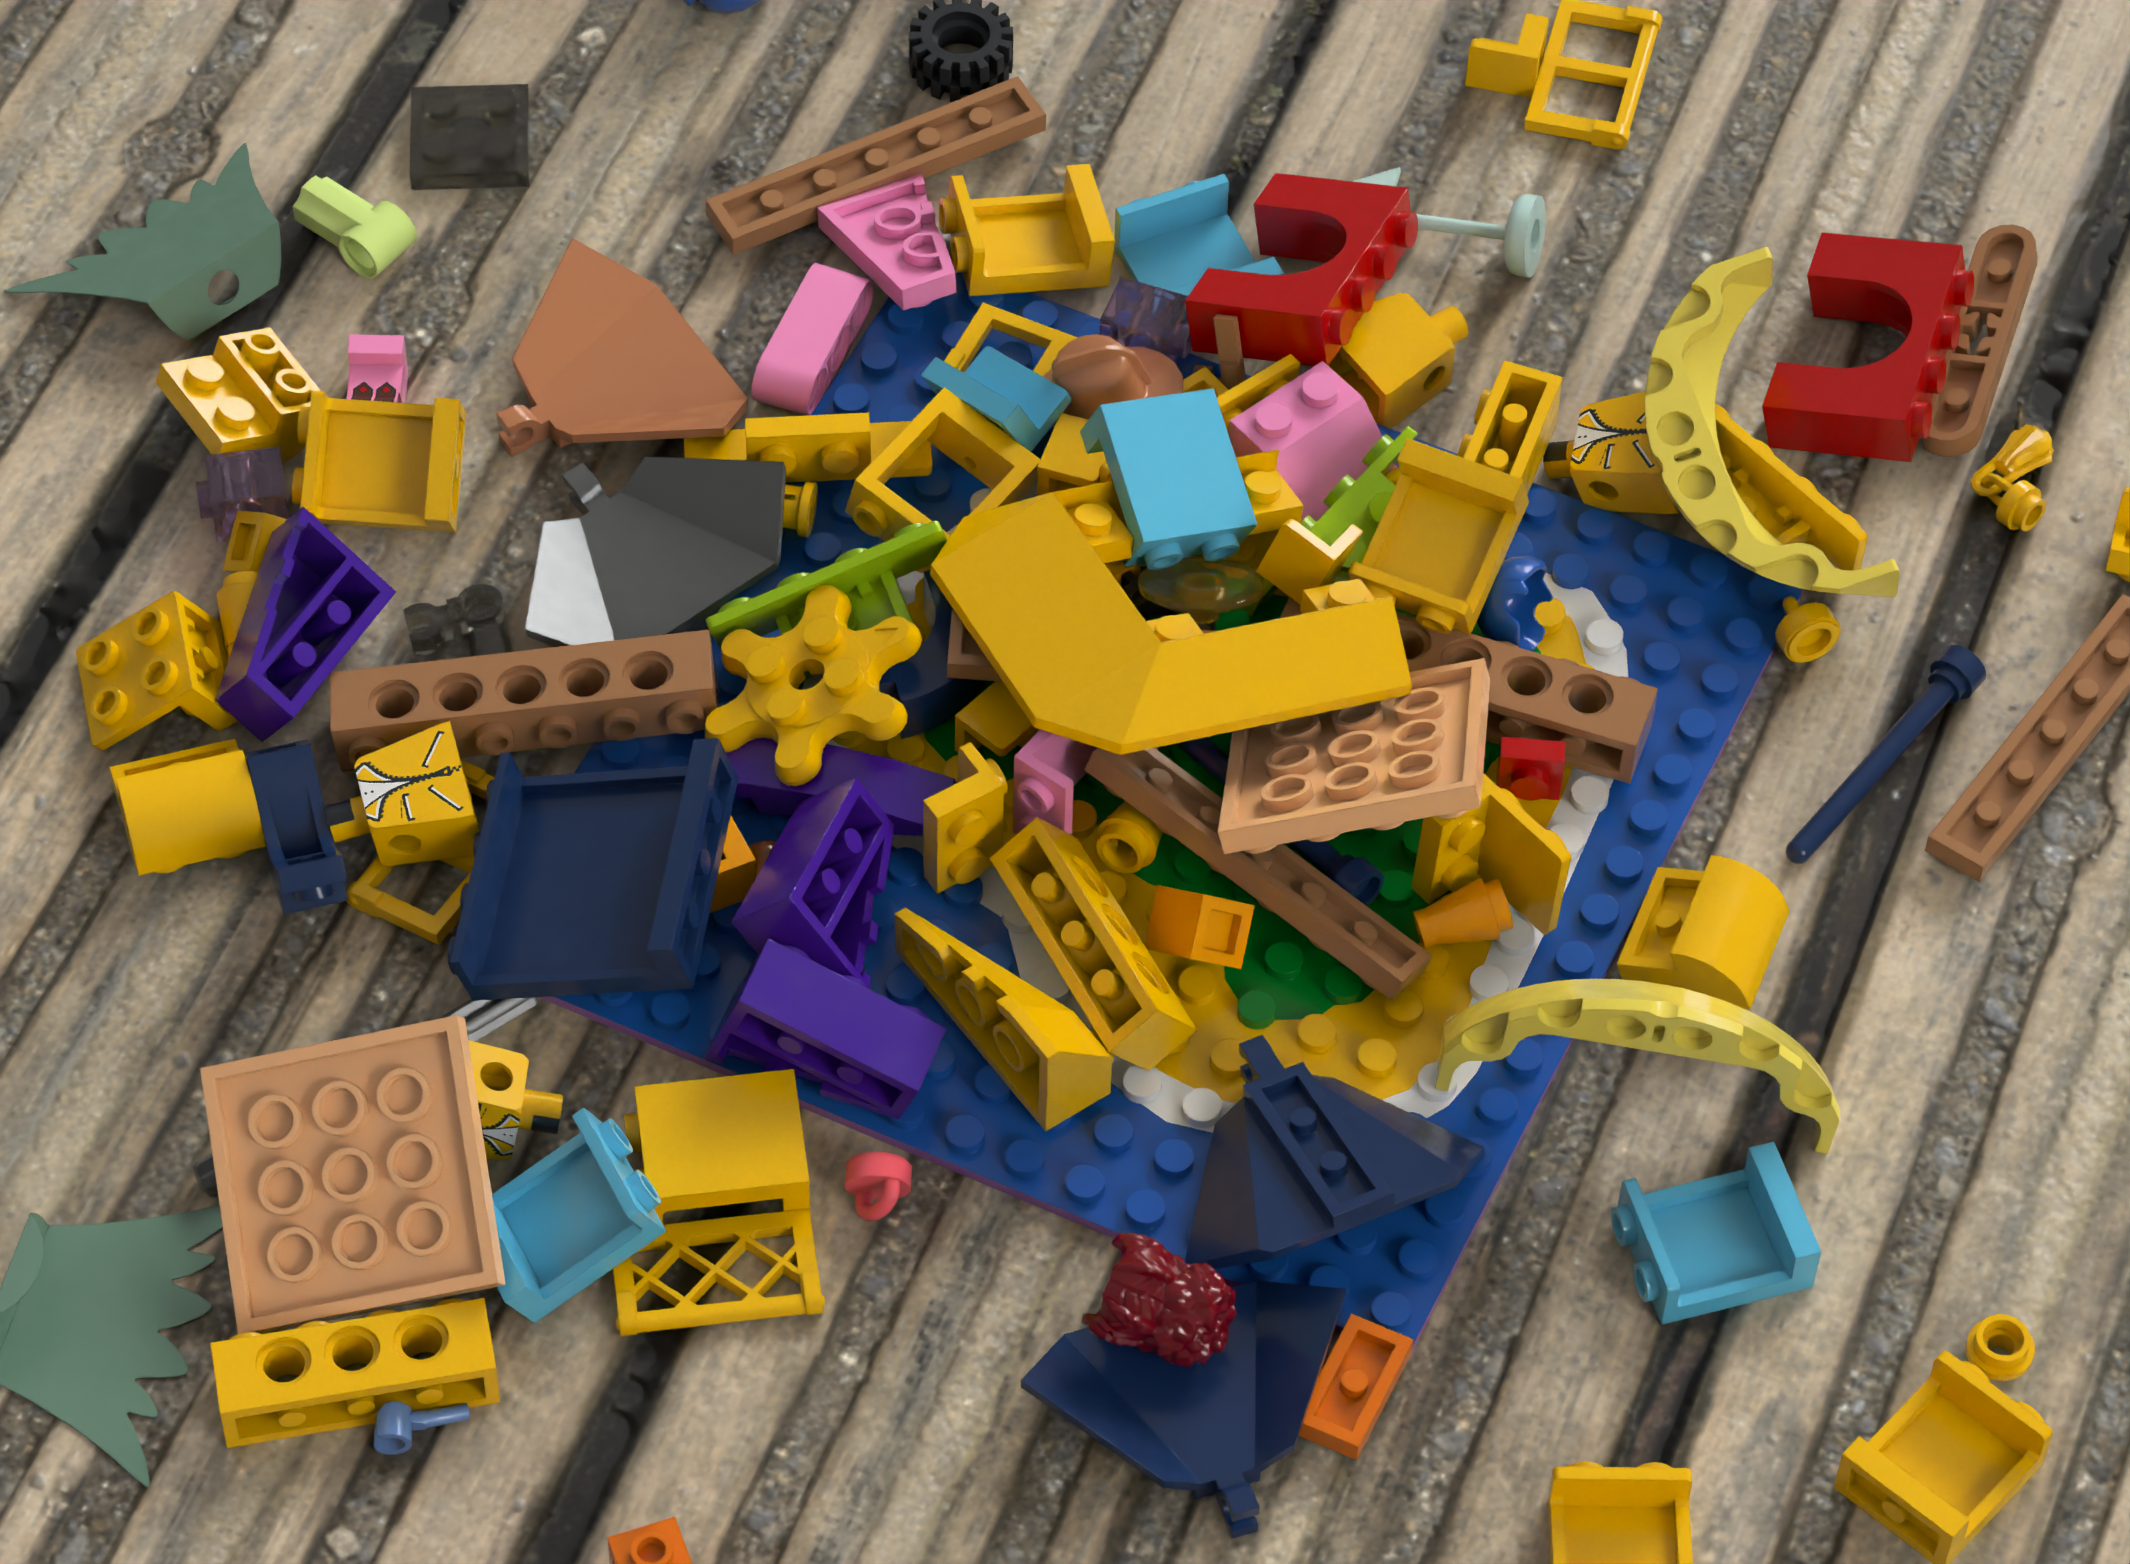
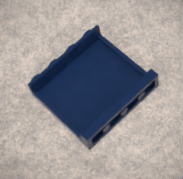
(593, 879)

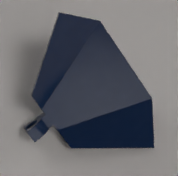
(1311, 1162)
(1205, 1423)

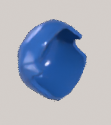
(1513, 601)

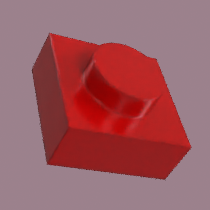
(1531, 768)

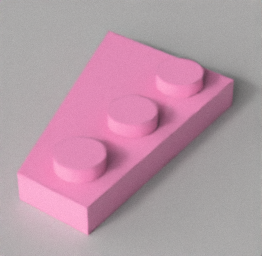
(893, 241)

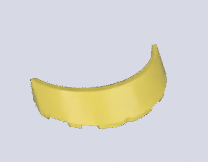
(1686, 443)
(1647, 1019)

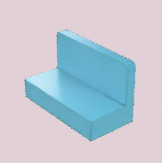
(1003, 393)

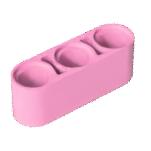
(812, 339)

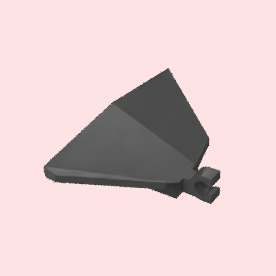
(657, 551)

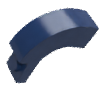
(922, 679)
(296, 828)

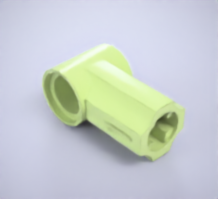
(364, 233)

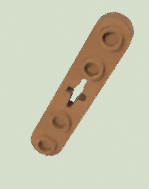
(2002, 278)

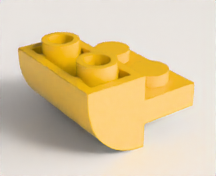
(241, 394)
(188, 807)
(1706, 930)

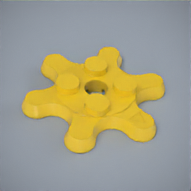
(839, 703)

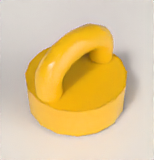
(1806, 630)

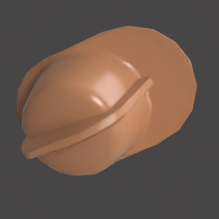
(1104, 372)

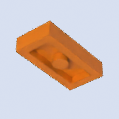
(1355, 1386)

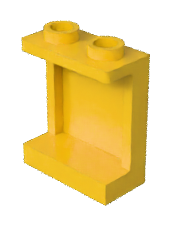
(1030, 239)
(381, 462)
(1442, 537)
(722, 1141)
(1945, 1460)
(1619, 1514)

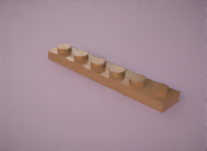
(912, 147)
(2038, 750)
(1276, 877)

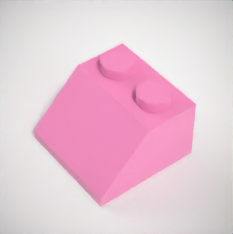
(1319, 433)

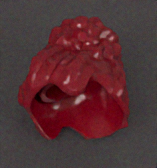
(1163, 1304)

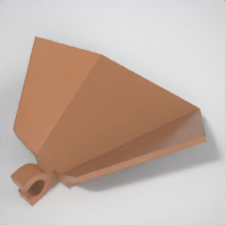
(614, 364)

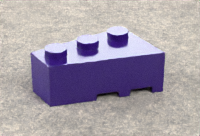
(298, 623)
(823, 880)
(827, 1031)

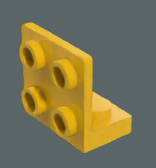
(150, 666)
(1495, 844)

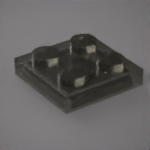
(470, 137)

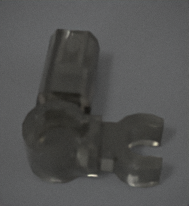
(472, 617)

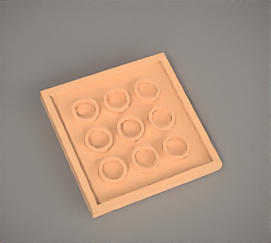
(1360, 764)
(352, 1176)

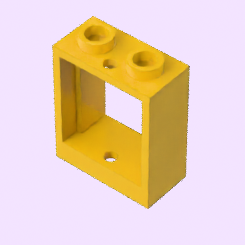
(961, 436)

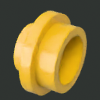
(2002, 1332)

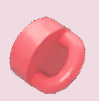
(877, 1177)

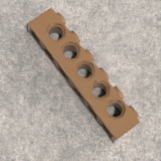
(530, 696)
(1544, 697)

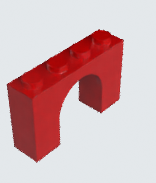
(1310, 314)
(1885, 404)

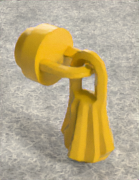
(2020, 454)

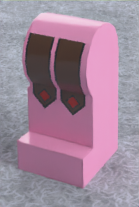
(377, 368)

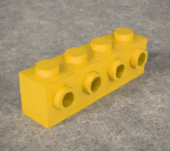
(1514, 421)

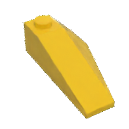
(1019, 1030)

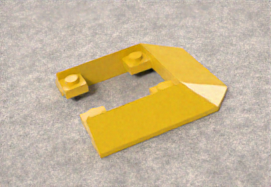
(1098, 673)

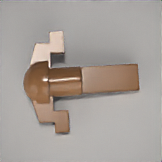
(1229, 351)

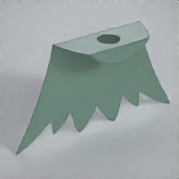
(182, 251)
(87, 1317)

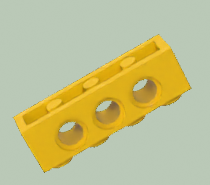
(1093, 944)
(335, 1399)

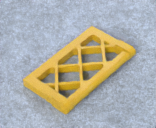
(753, 1306)

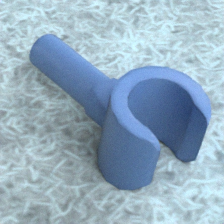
(397, 1421)

